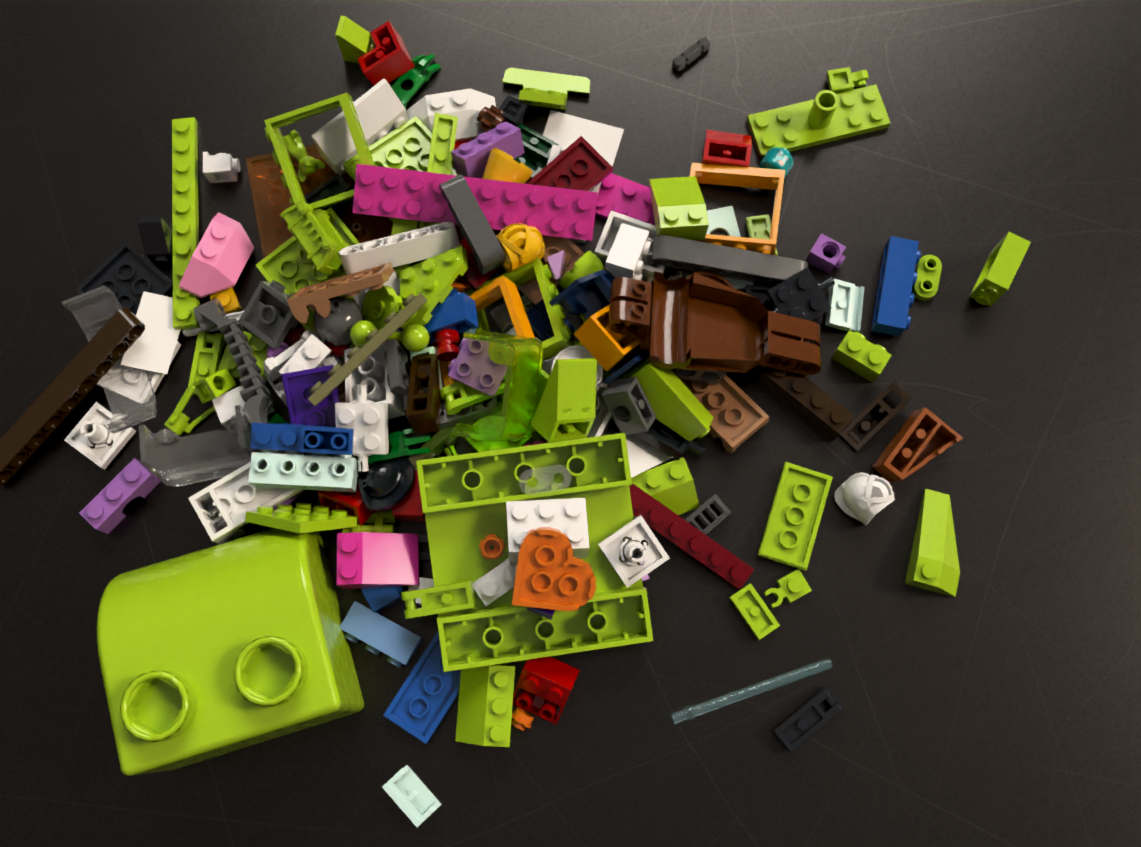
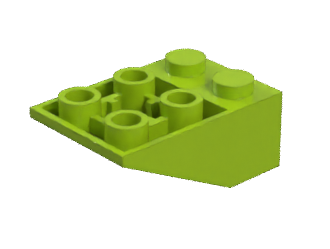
(568, 401)

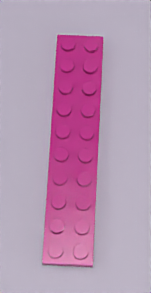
(418, 197)

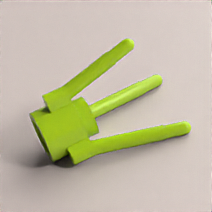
(179, 421)

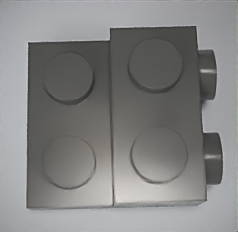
(269, 313)

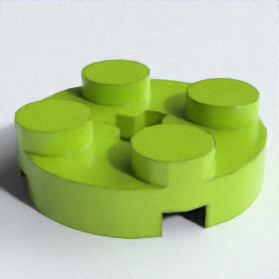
(384, 298)

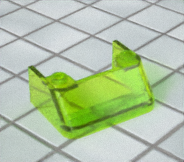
(521, 388)

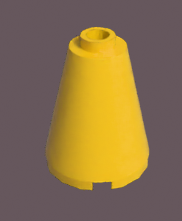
(504, 168)

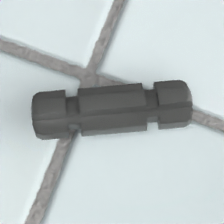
(691, 53)

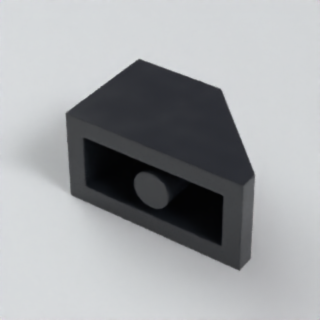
(156, 240)

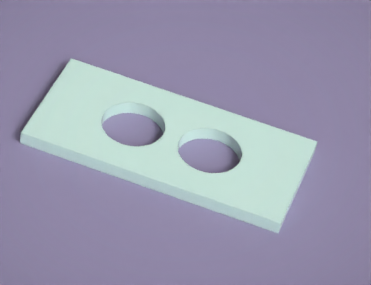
(725, 220)

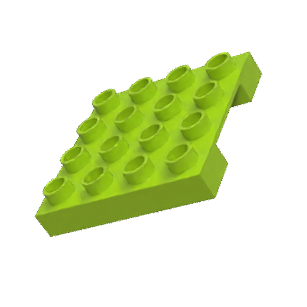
(467, 501)

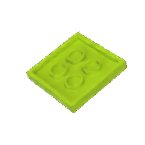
(301, 518)

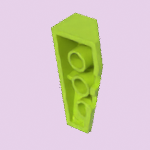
(934, 548)

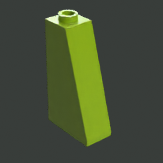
(672, 400)

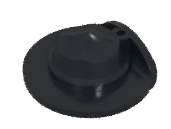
(386, 483)

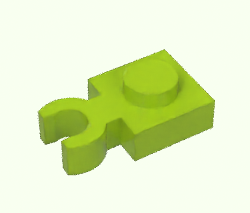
(790, 587)

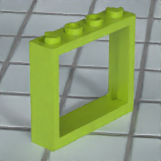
(282, 156)
(549, 291)

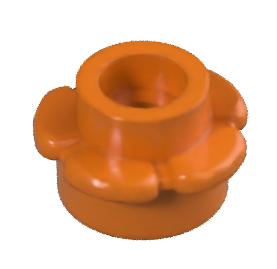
(498, 543)
(521, 719)

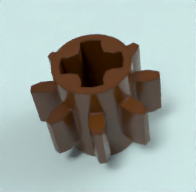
(490, 118)

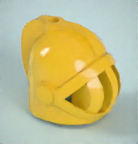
(520, 245)

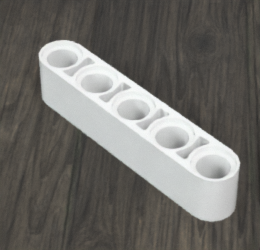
(400, 248)

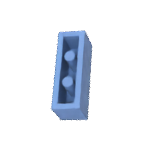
(380, 635)

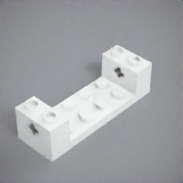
(225, 502)

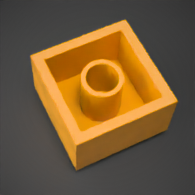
(605, 345)

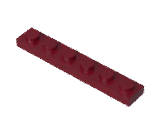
(689, 538)

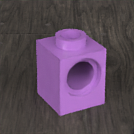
(828, 245)

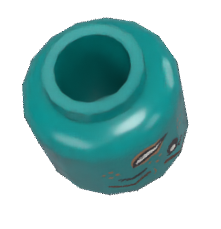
(777, 159)

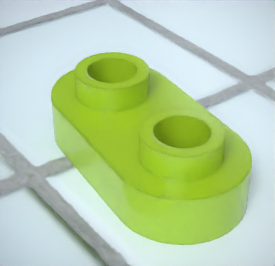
(927, 276)

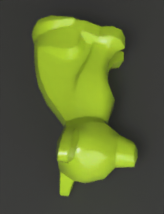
(297, 150)

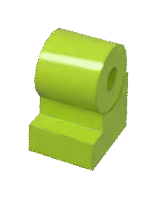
(214, 385)

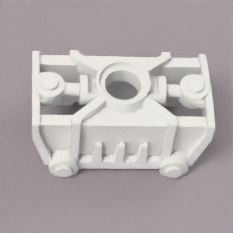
(273, 365)

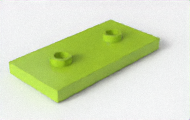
(795, 516)

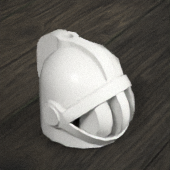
(864, 496)

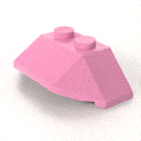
(217, 258)

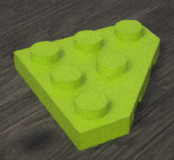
(433, 280)

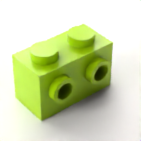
(861, 355)

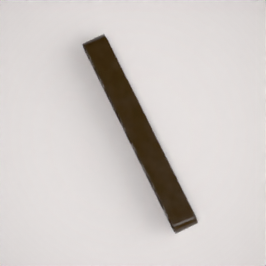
(67, 390)

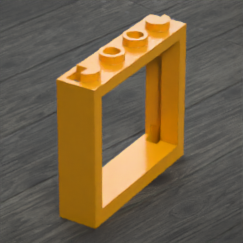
(750, 178)
(487, 295)

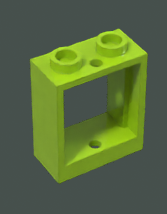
(1000, 269)

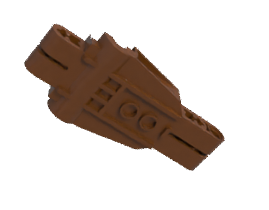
(710, 327)

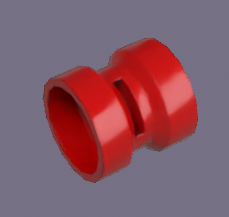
(447, 344)

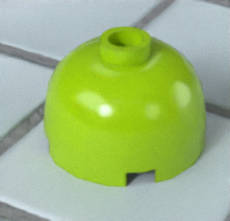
(586, 265)

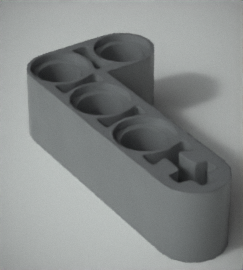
(470, 218)

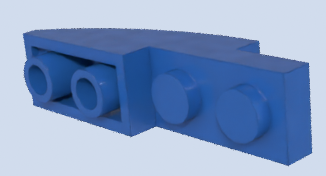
(302, 438)

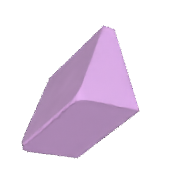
(556, 264)

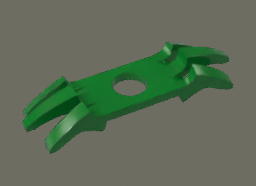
(416, 76)
(400, 446)

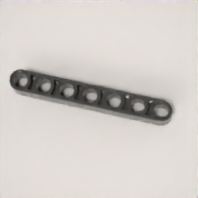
(724, 260)

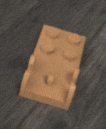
(318, 295)
(733, 411)

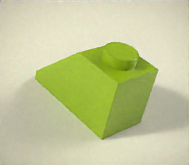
(353, 40)

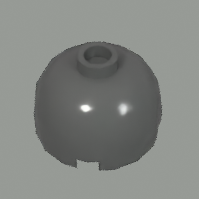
(338, 323)

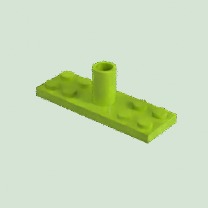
(819, 120)

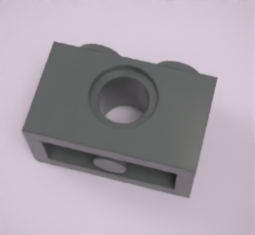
(629, 406)

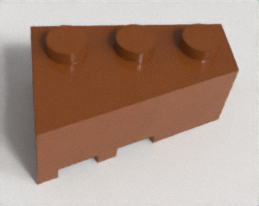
(914, 445)

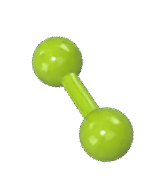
(414, 336)

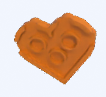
(549, 574)

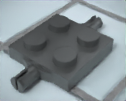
(399, 367)

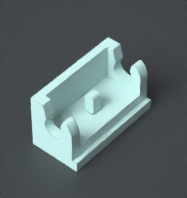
(411, 795)

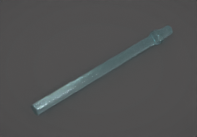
(691, 712)

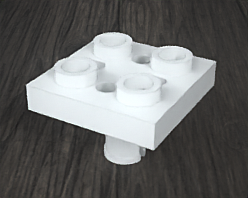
(91, 431)
(651, 554)

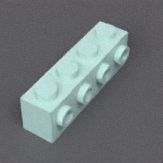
(303, 471)

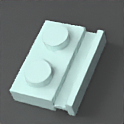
(846, 306)

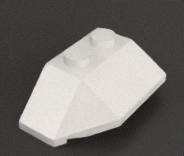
(461, 103)

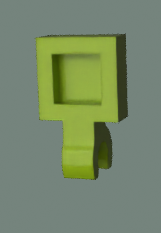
(843, 80)

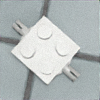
(369, 424)

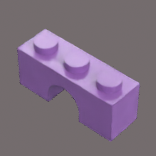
(472, 157)
(106, 508)

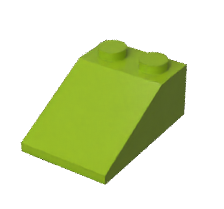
(679, 208)

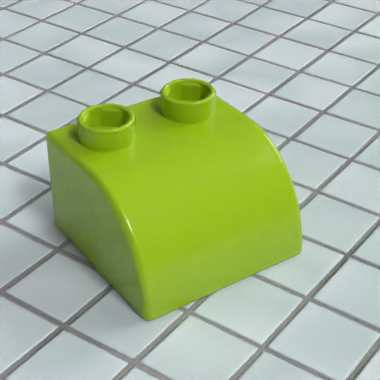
(223, 650)

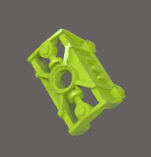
(315, 236)

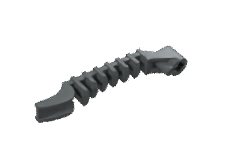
(256, 393)

